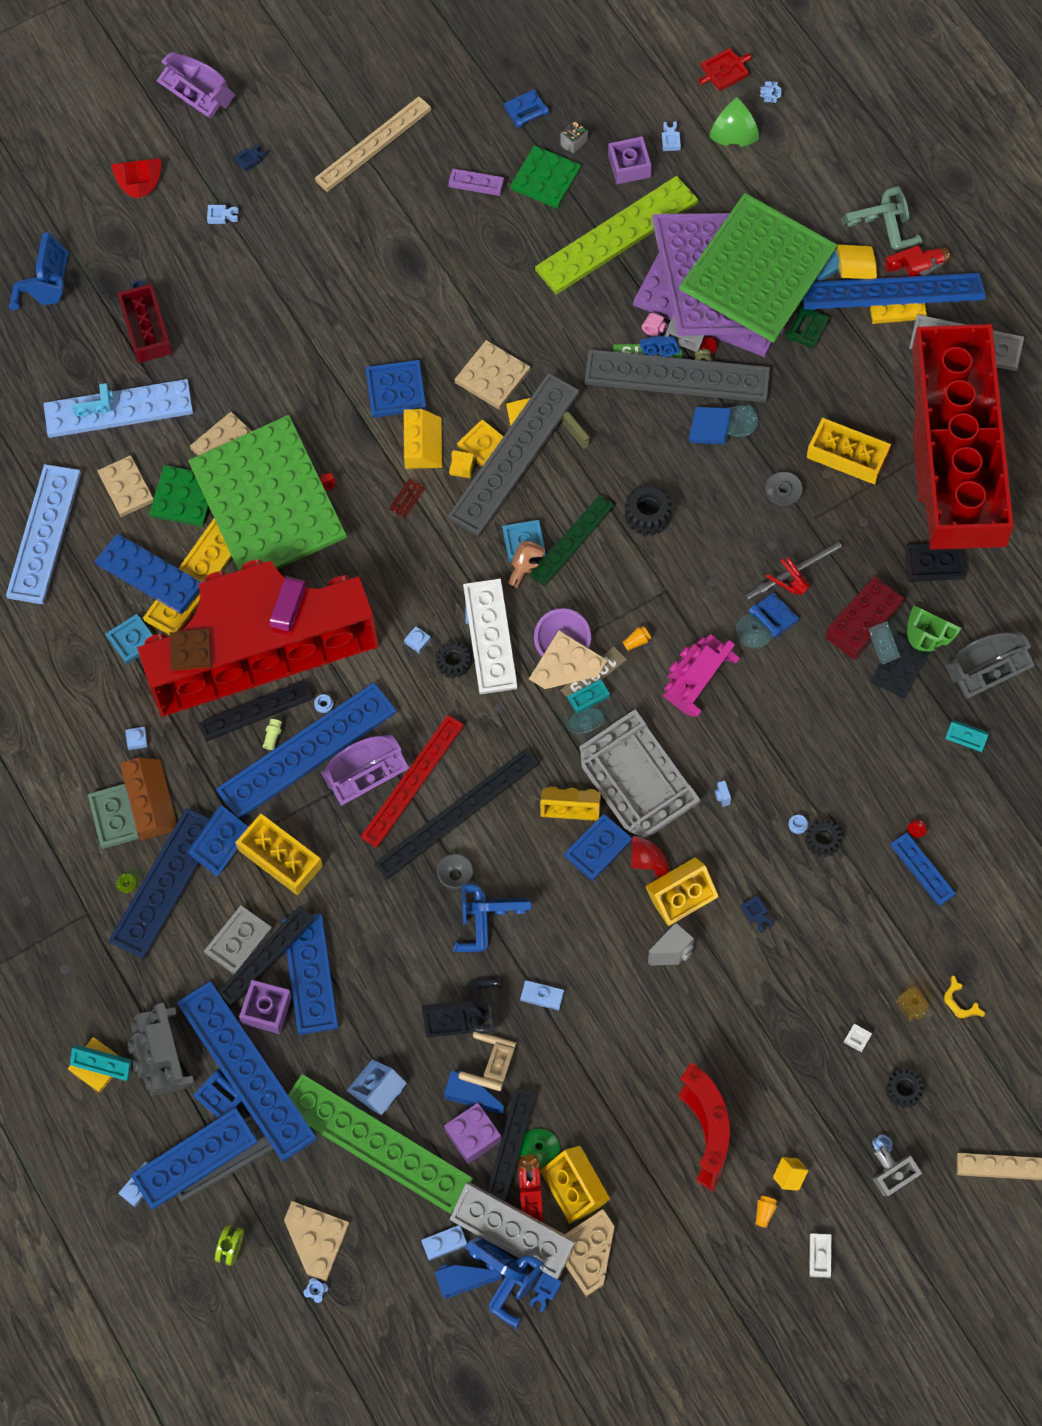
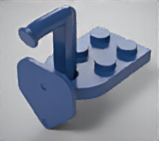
(50, 271)
(479, 908)
(514, 1271)

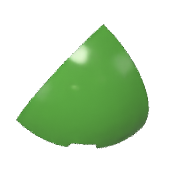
(735, 126)
(929, 631)

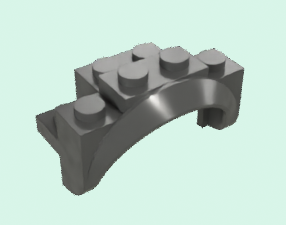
(990, 662)
(155, 1049)

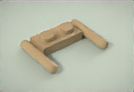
(497, 1064)

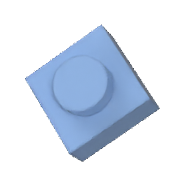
(417, 639)
(136, 738)
(722, 794)

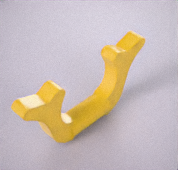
(960, 1013)

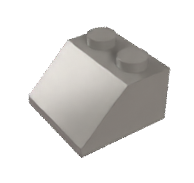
(672, 947)

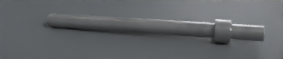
(763, 588)

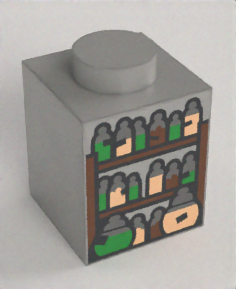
(574, 137)

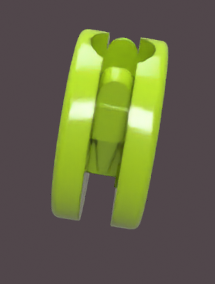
(229, 1245)

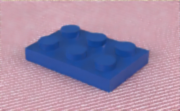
(217, 840)
(598, 847)

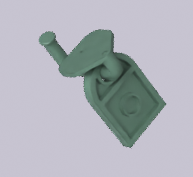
(889, 211)

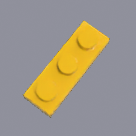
(896, 312)

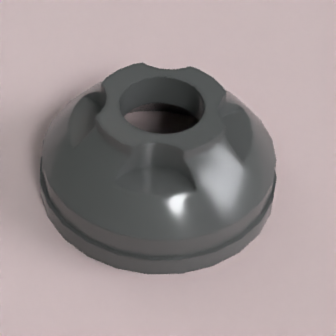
(454, 863)

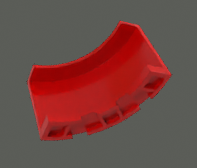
(708, 1105)

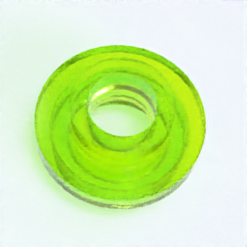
(126, 878)

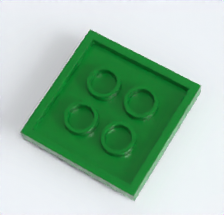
(545, 177)
(179, 498)

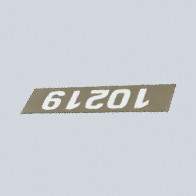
(614, 659)

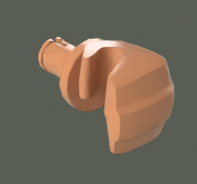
(521, 563)

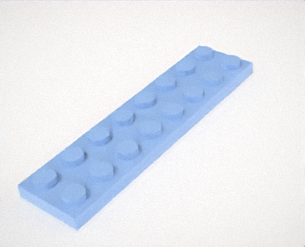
(128, 408)
(43, 534)

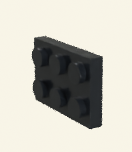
(933, 564)
(900, 673)

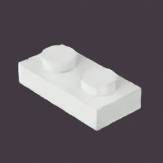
(820, 1255)

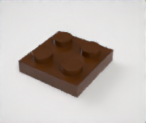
(190, 650)

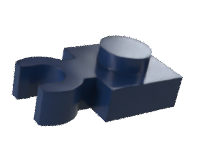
(248, 158)
(756, 911)

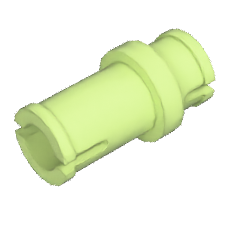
(273, 731)

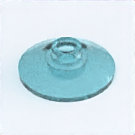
(750, 637)
(585, 721)

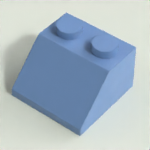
(377, 1086)

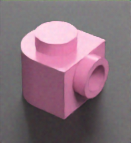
(654, 325)

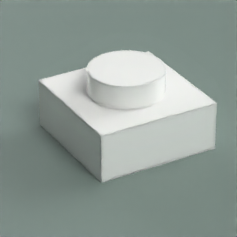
(857, 1038)

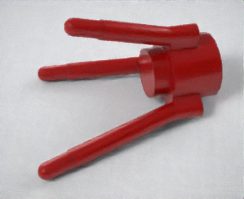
(798, 584)

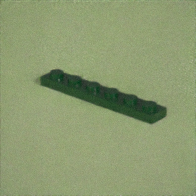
(572, 540)

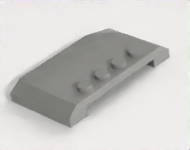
(636, 776)

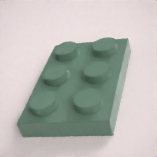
(113, 816)

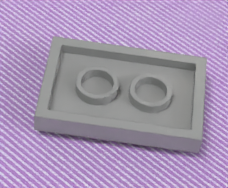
(238, 940)

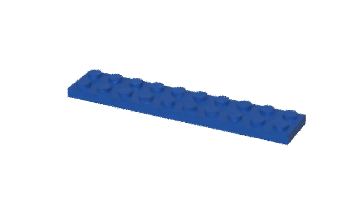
(894, 291)
(306, 751)
(246, 1071)

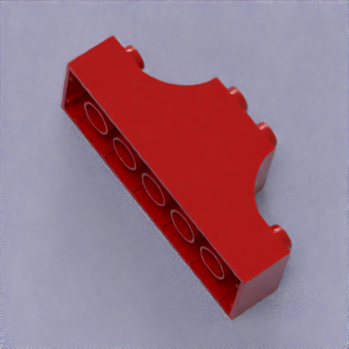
(960, 438)
(244, 647)

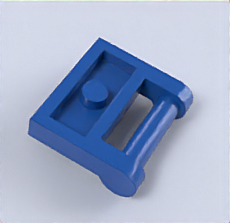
(525, 104)
(777, 612)
(215, 1100)

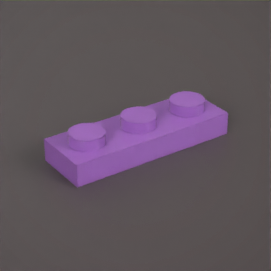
(476, 182)

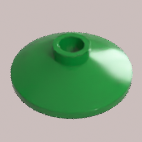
(547, 1139)

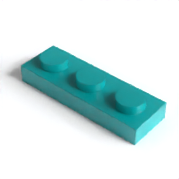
(100, 1062)

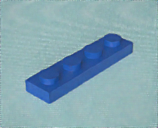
(922, 869)

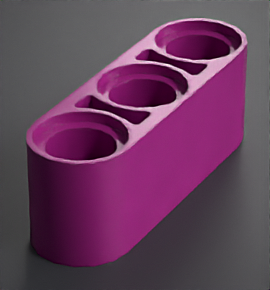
(287, 603)

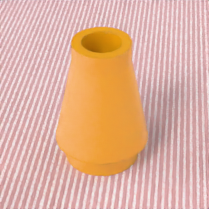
(637, 638)
(765, 1210)

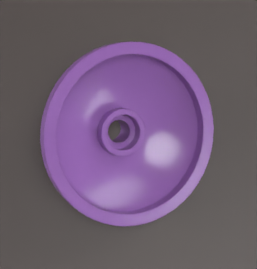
(567, 622)

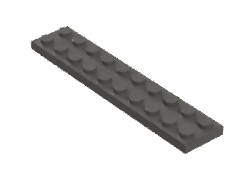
(677, 375)
(513, 455)

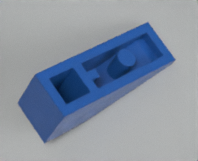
(471, 1094)
(460, 1279)

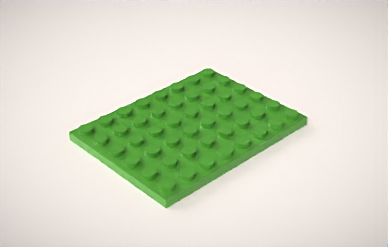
(758, 267)
(267, 496)

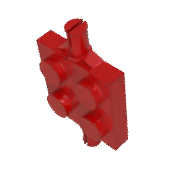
(724, 69)

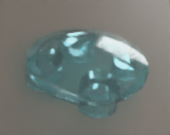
(742, 421)

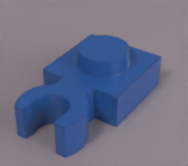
(547, 1288)

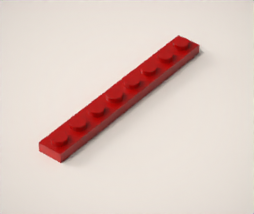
(412, 781)

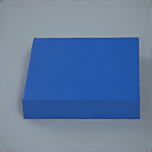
(710, 425)

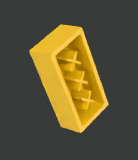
(848, 451)
(279, 854)

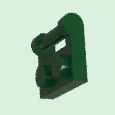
(812, 331)

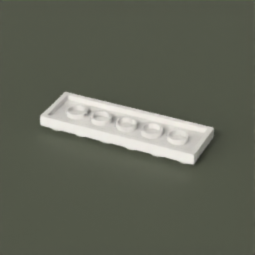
(490, 636)

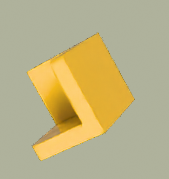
(461, 464)
(790, 1173)

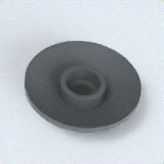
(787, 482)

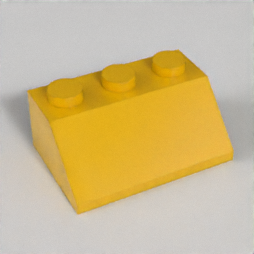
(422, 439)
(570, 803)
(682, 891)
(574, 1184)

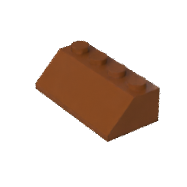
(148, 797)

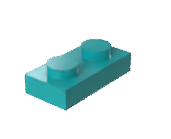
(588, 696)
(967, 735)

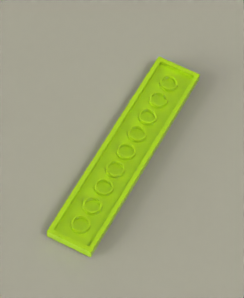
(614, 235)

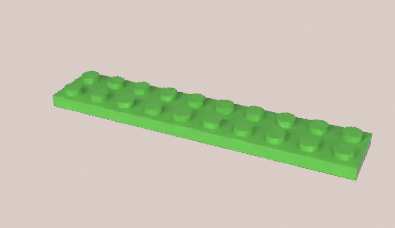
(378, 1145)

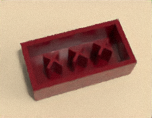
(144, 323)
(870, 607)

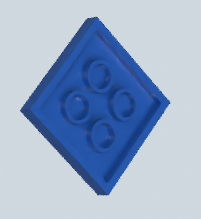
(395, 388)

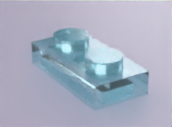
(884, 642)

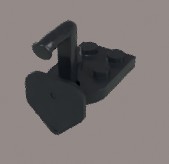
(462, 1016)

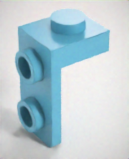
(99, 407)

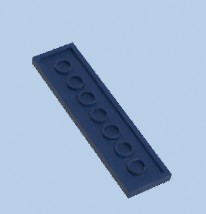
(160, 888)

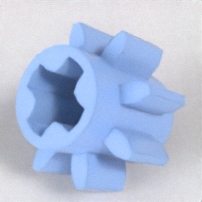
(770, 91)

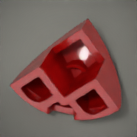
(137, 177)
(648, 856)

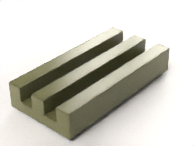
(575, 430)

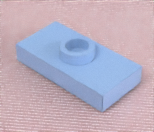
(542, 995)

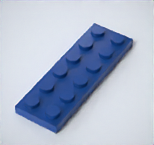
(149, 574)
(312, 981)
(194, 1159)

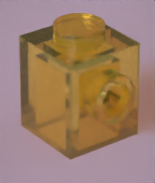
(913, 1004)

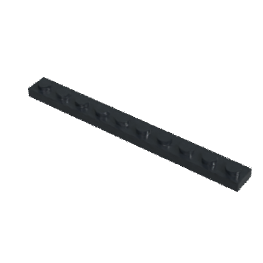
(456, 814)

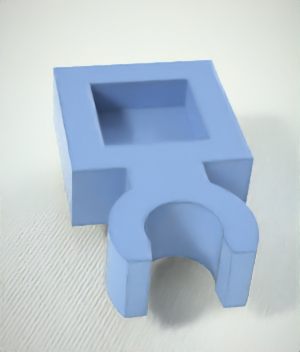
(670, 138)
(219, 214)

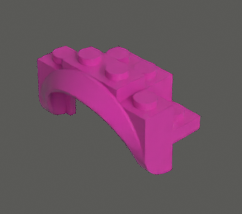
(696, 669)

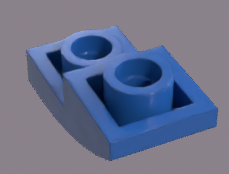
(662, 344)

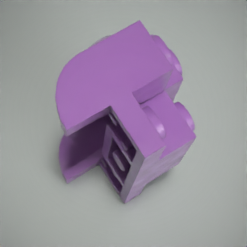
(195, 83)
(363, 767)

